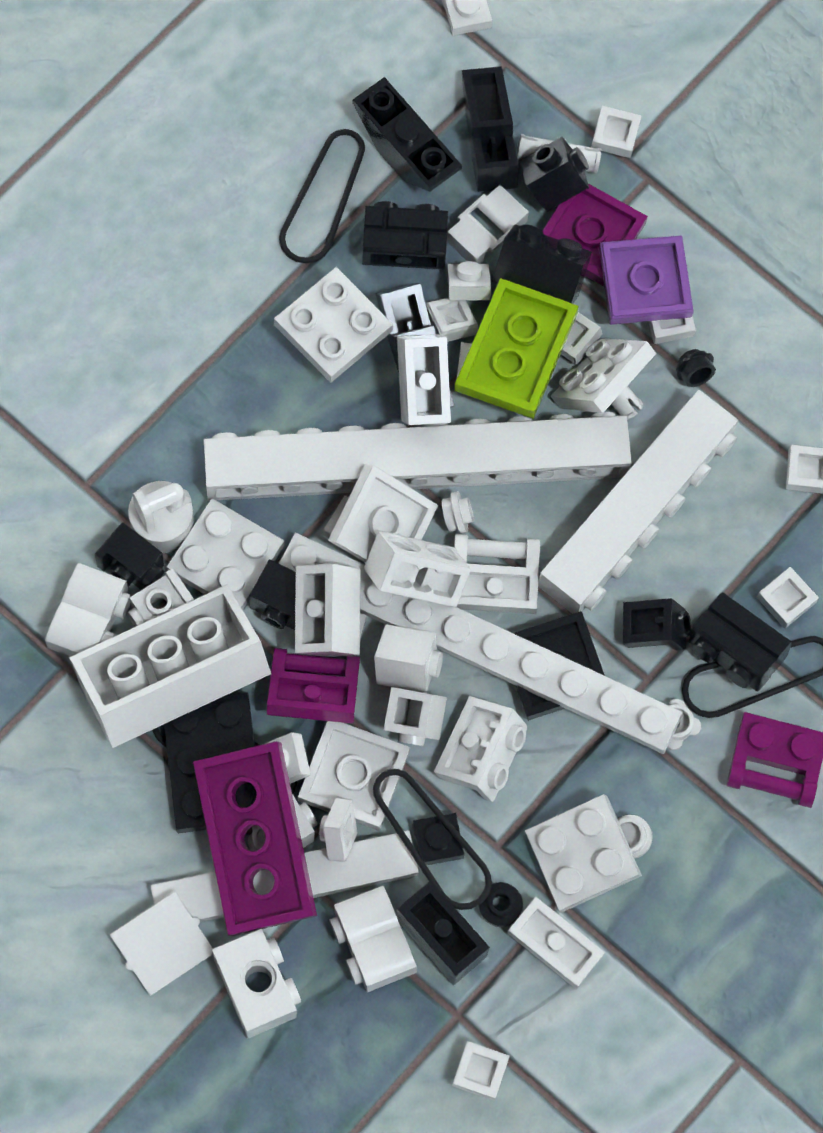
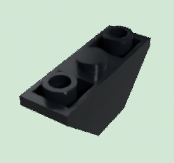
(404, 137)

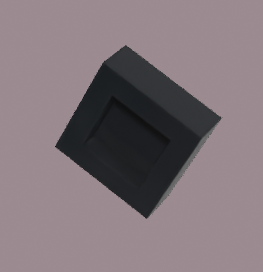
(435, 841)

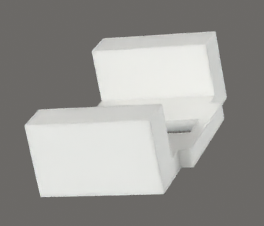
(472, 238)

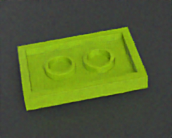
(516, 348)

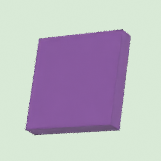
(646, 280)

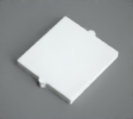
(162, 943)

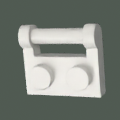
(500, 586)

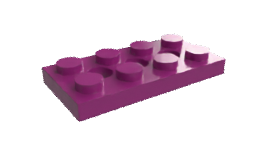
(283, 848)

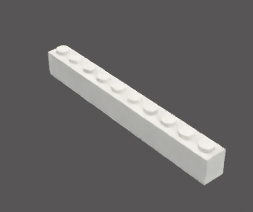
(418, 456)

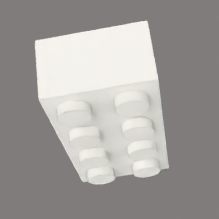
(170, 665)

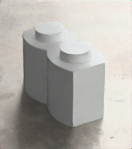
(87, 611)
(374, 939)

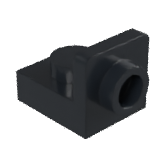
(655, 624)

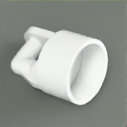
(162, 514)

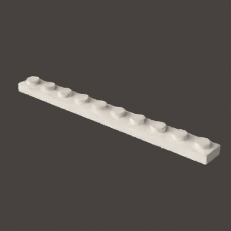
(507, 655)

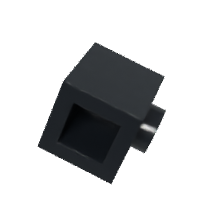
(555, 173)
(275, 595)

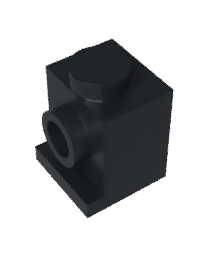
(130, 557)

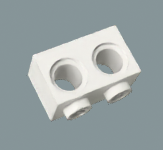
(417, 569)

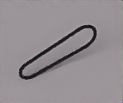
(342, 204)
(712, 714)
(376, 792)

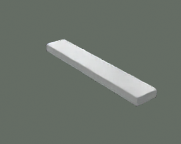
(367, 864)

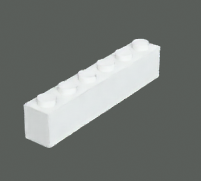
(638, 503)

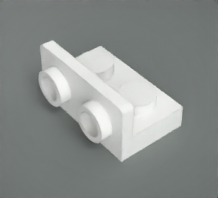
(482, 747)

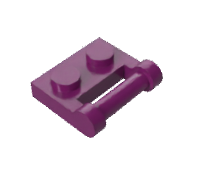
(313, 694)
(781, 747)

